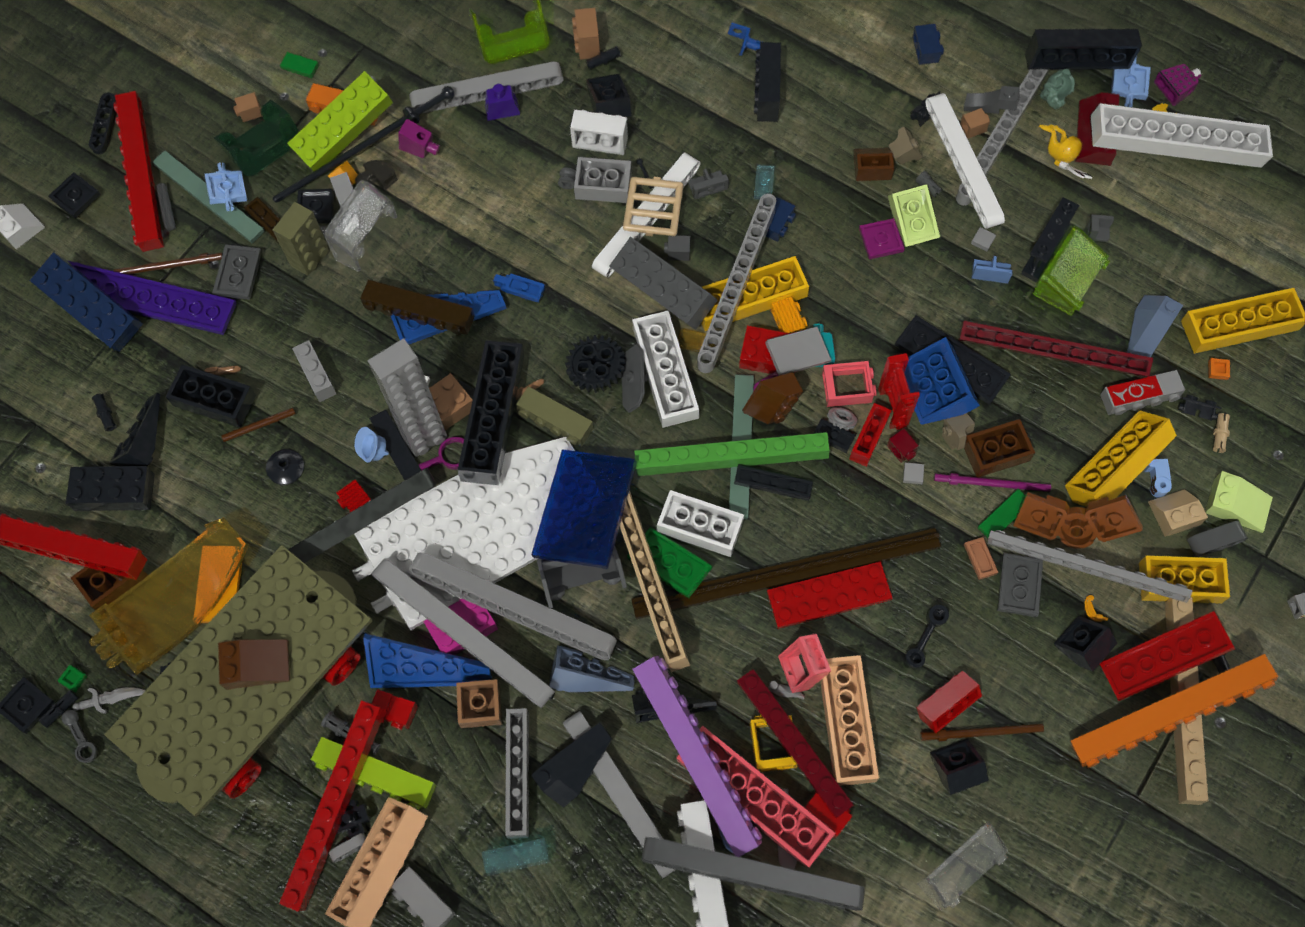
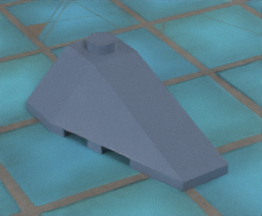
(1151, 323)
(579, 674)

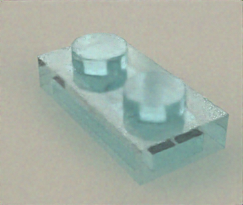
(764, 181)

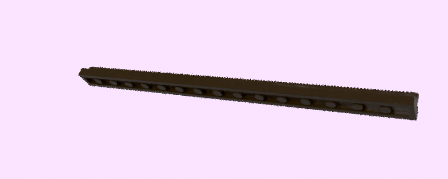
(798, 571)

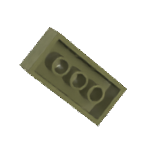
(301, 238)

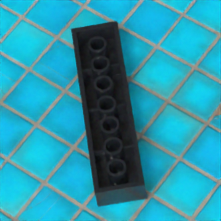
(491, 413)

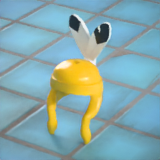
(1065, 151)

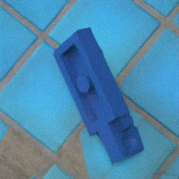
(520, 286)

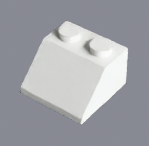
(18, 224)

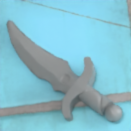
(107, 697)

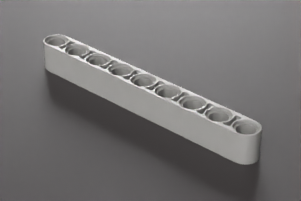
(475, 89)
(618, 790)

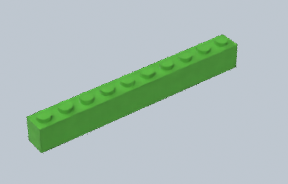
(731, 454)

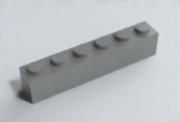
(517, 773)

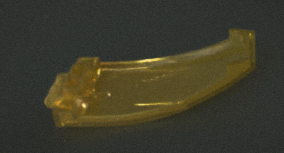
(170, 600)

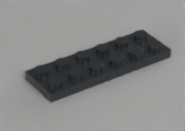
(982, 374)

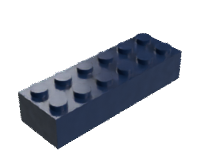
(86, 302)

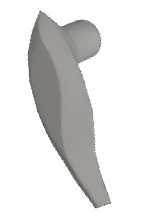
(783, 690)

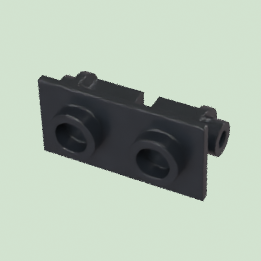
(921, 113)
(1191, 405)

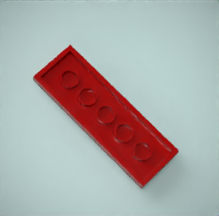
(829, 595)
(1167, 655)

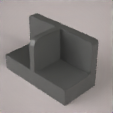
(708, 184)
(1099, 227)

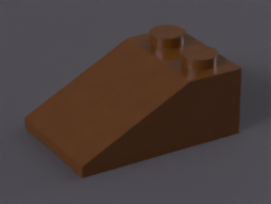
(253, 663)

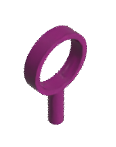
(439, 459)

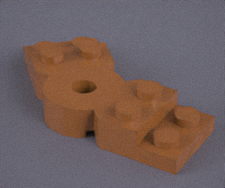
(1100, 519)

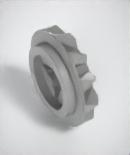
(837, 417)

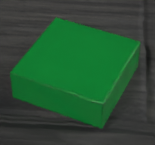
(72, 678)

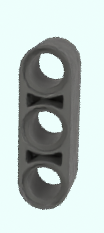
(1217, 539)

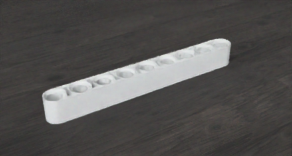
(965, 161)
(681, 171)

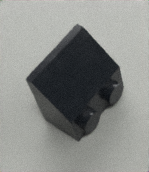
(1086, 643)
(959, 766)

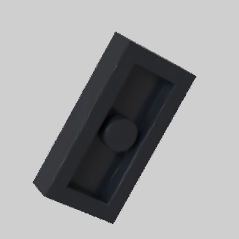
(837, 437)

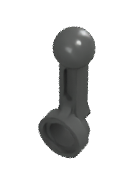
(70, 718)

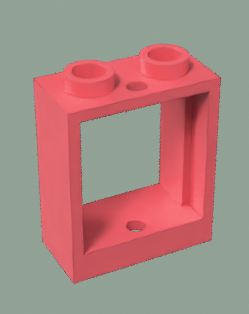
(848, 369)
(814, 660)

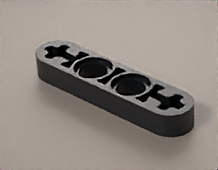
(103, 123)

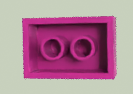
(472, 614)

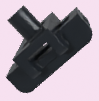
(350, 819)

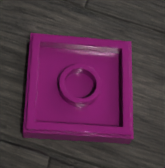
(881, 238)

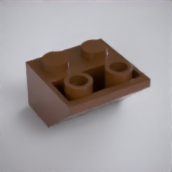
(873, 164)

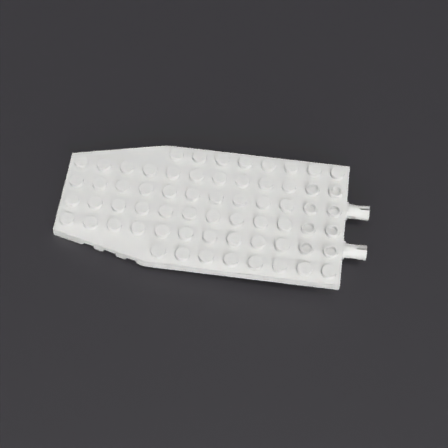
(466, 525)

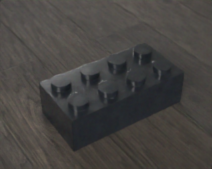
(767, 81)
(211, 396)
(110, 488)

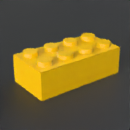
(1203, 576)

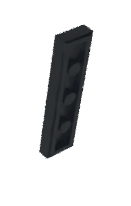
(773, 482)

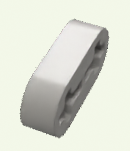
(347, 848)

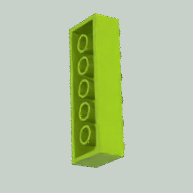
(340, 122)

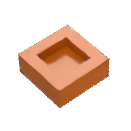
(1219, 369)

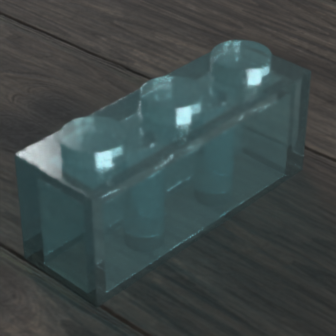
(515, 857)

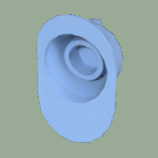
(370, 445)

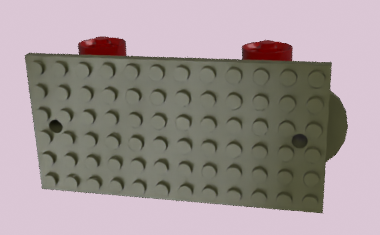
(200, 737)

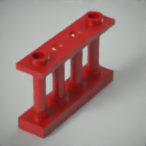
(895, 386)

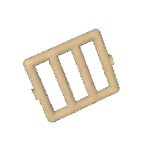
(630, 211)

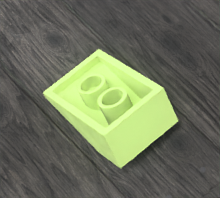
(914, 215)
(1237, 499)

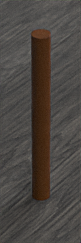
(259, 424)

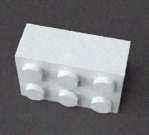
(599, 132)

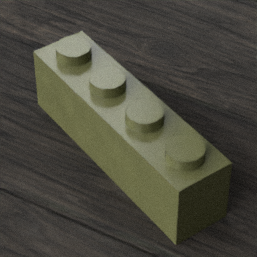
(554, 416)

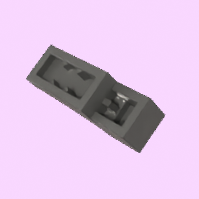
(991, 102)

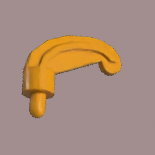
(1090, 611)

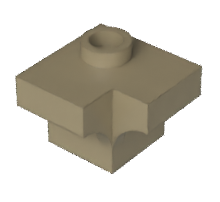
(905, 147)
(956, 430)

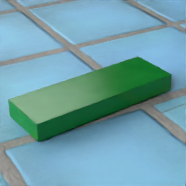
(1003, 515)

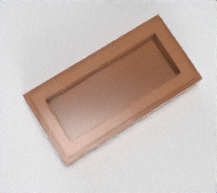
(980, 558)

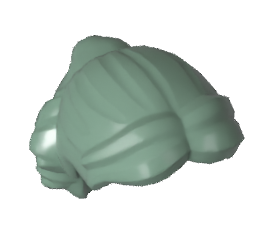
(1057, 88)

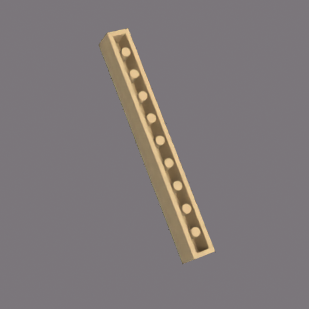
(652, 588)
(1189, 737)

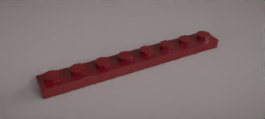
(794, 743)

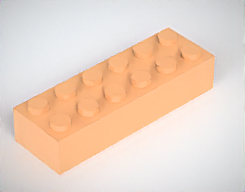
(848, 722)
(376, 864)

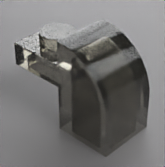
(379, 173)

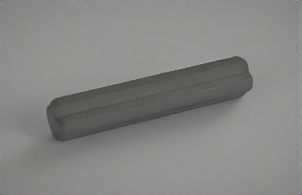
(165, 207)

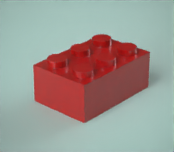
(755, 352)

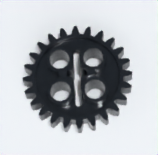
(595, 363)

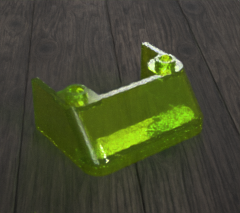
(513, 42)

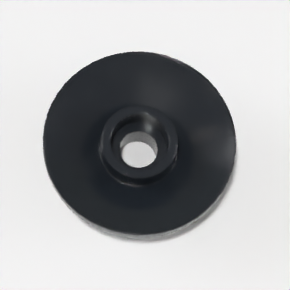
(290, 472)

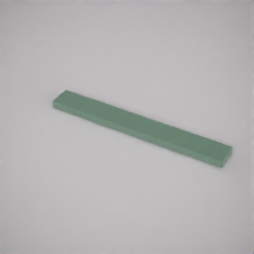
(197, 188)
(741, 431)

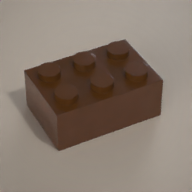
(998, 448)
(103, 587)

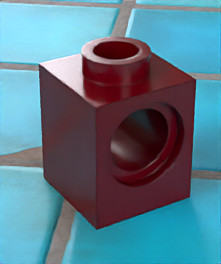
(903, 446)

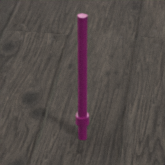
(954, 479)

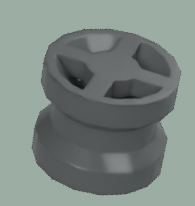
(567, 178)

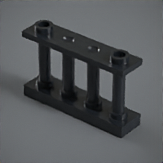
(1050, 239)

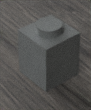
(678, 248)

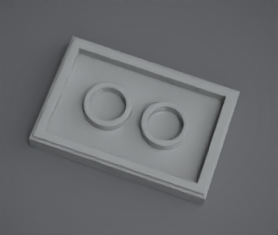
(798, 351)

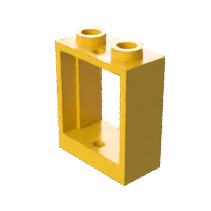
(772, 764)

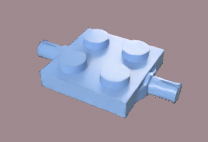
(1131, 83)
(225, 187)

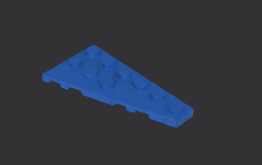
(482, 302)
(405, 665)

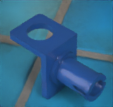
(747, 42)

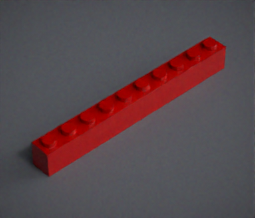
(138, 172)
(71, 547)
(332, 807)

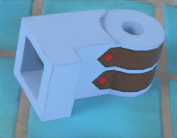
(1160, 477)

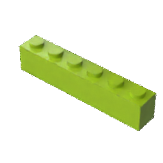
(379, 776)

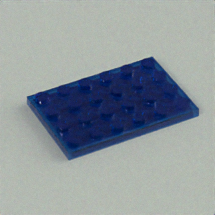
(584, 509)

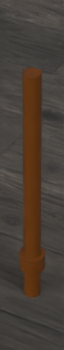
(202, 258)
(943, 735)

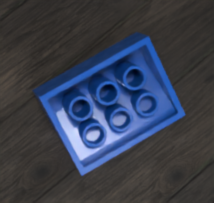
(940, 382)

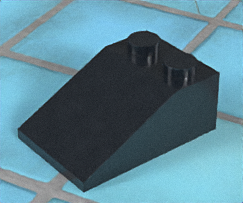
(609, 95)

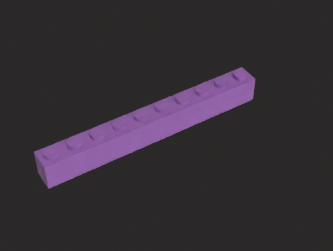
(697, 756)

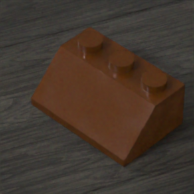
(773, 399)

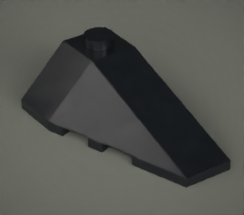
(140, 444)
(645, 712)
(568, 771)

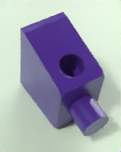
(501, 102)

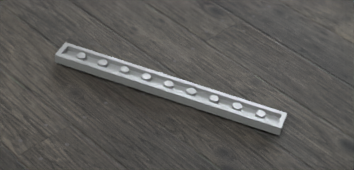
(1096, 567)

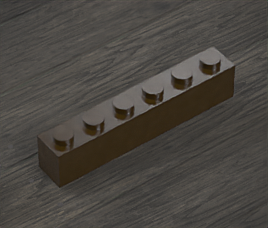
(417, 307)

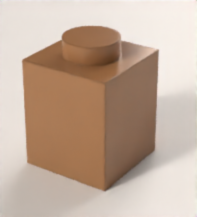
(247, 107)
(975, 123)

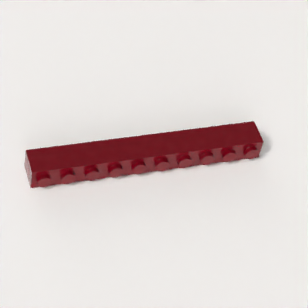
(1055, 349)

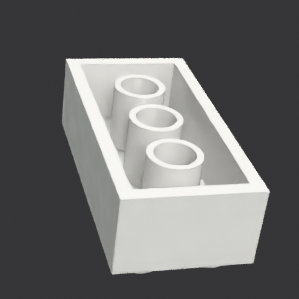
(700, 523)

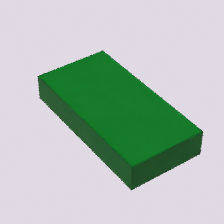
(299, 65)

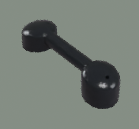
(915, 657)

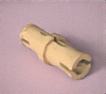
(1221, 433)

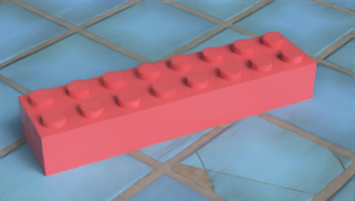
(771, 807)

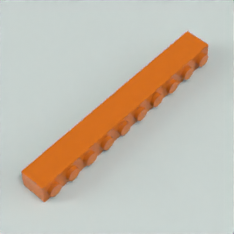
(1174, 710)

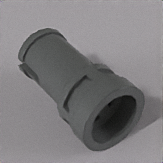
(924, 178)

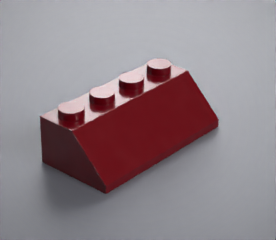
(1089, 153)

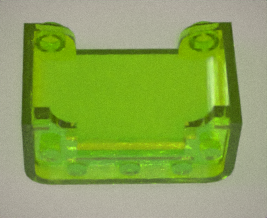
(1071, 272)

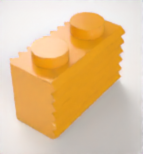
(787, 316)

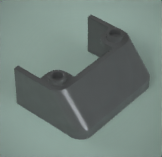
(561, 576)

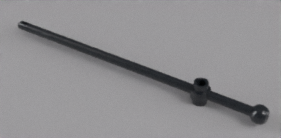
(408, 113)

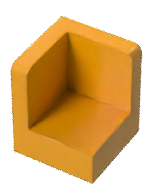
(345, 167)

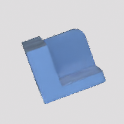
(991, 271)

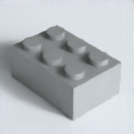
(602, 179)

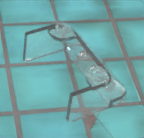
(354, 222)
(964, 867)

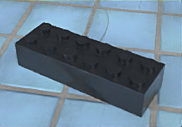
(1083, 48)

